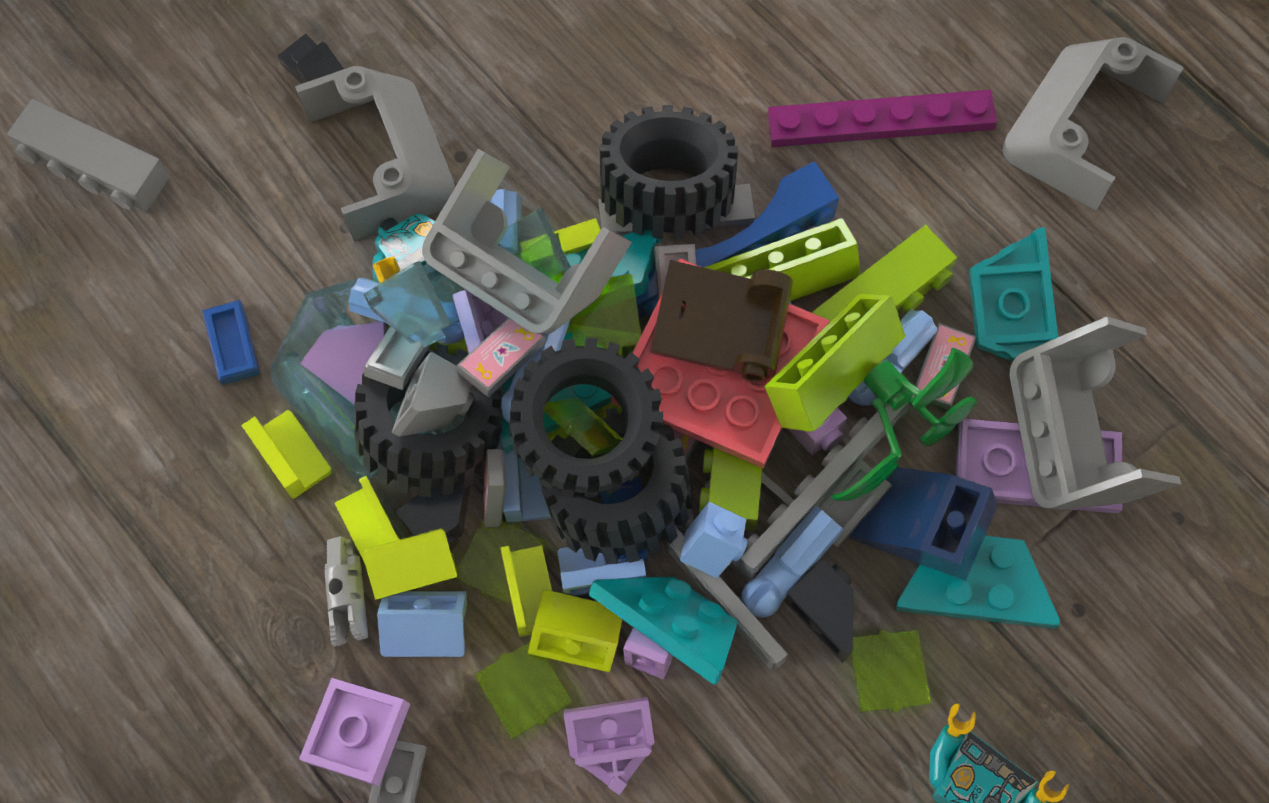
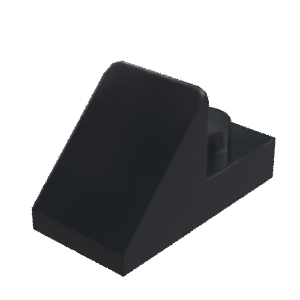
(308, 60)

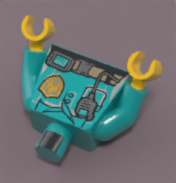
(399, 245)
(973, 772)

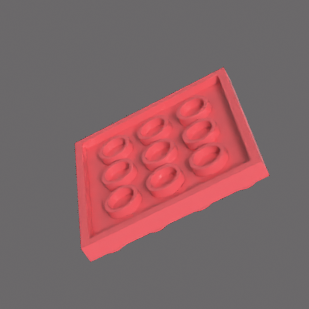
(718, 403)

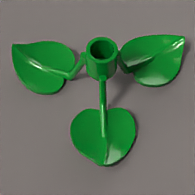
(895, 391)

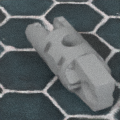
(344, 591)

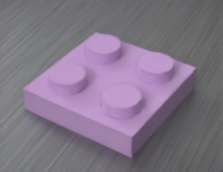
(355, 731)

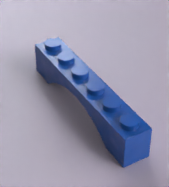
(799, 203)

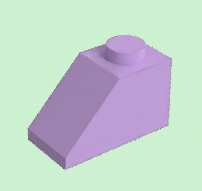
(646, 655)

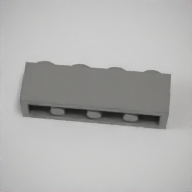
(88, 156)

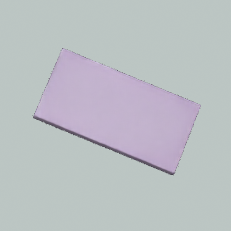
(995, 457)

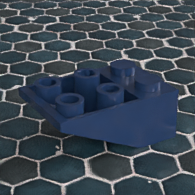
(930, 520)

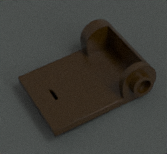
(725, 321)

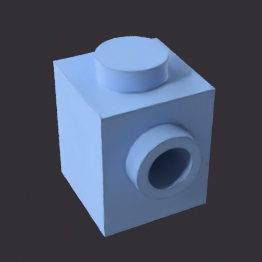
(714, 540)

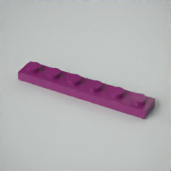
(881, 118)

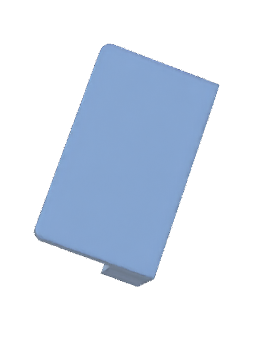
(522, 493)
(579, 573)
(422, 624)

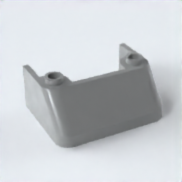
(1050, 144)
(407, 185)
(467, 252)
(1061, 422)

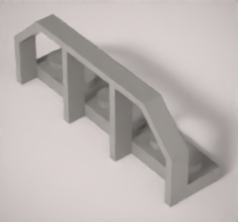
(810, 491)

